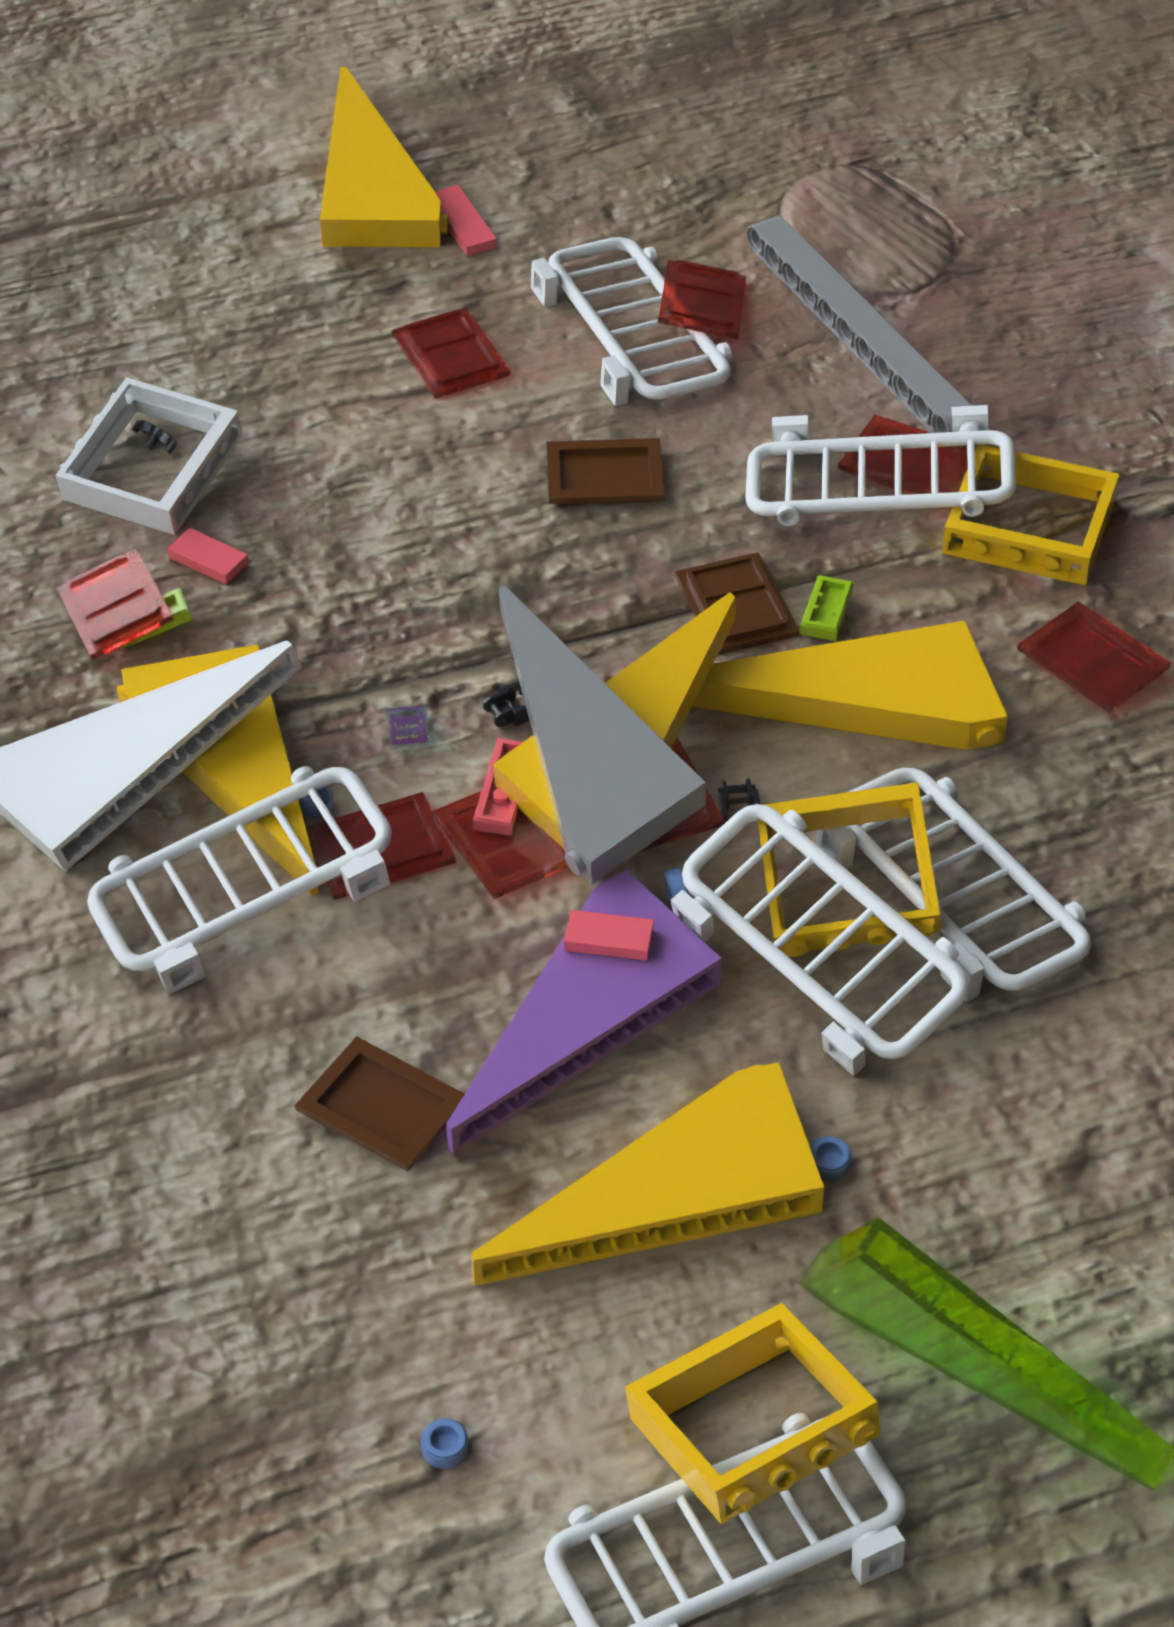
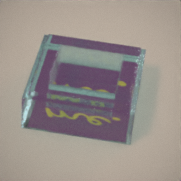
(408, 725)

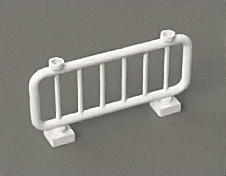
(618, 370)
(793, 438)
(841, 843)
(178, 960)
(842, 1045)
(874, 1543)

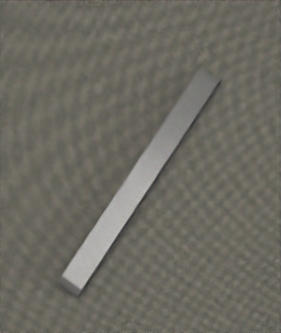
(856, 323)

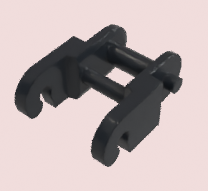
(505, 696)
(724, 791)

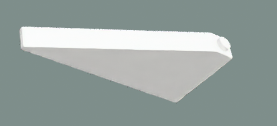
(97, 770)

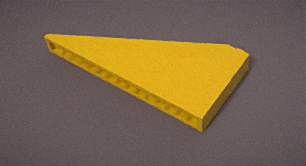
(371, 182)
(892, 685)
(655, 687)
(242, 764)
(703, 1172)

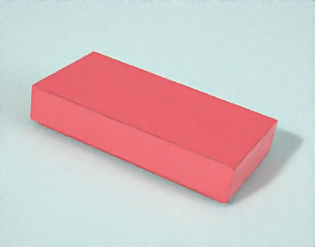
(208, 556)
(609, 935)

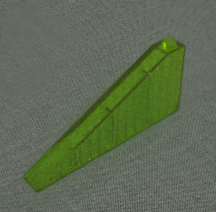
(929, 1313)

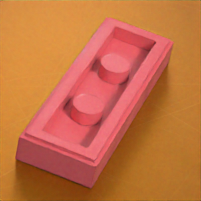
(465, 222)
(498, 813)

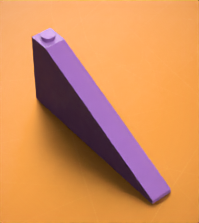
(586, 1011)

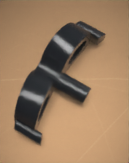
(156, 433)

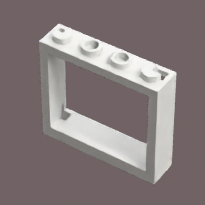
(170, 513)

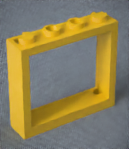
(1026, 551)
(848, 810)
(726, 1359)

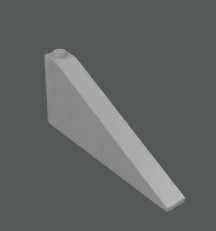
(602, 764)

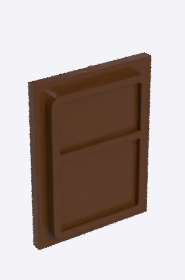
(605, 471)
(759, 607)
(381, 1103)

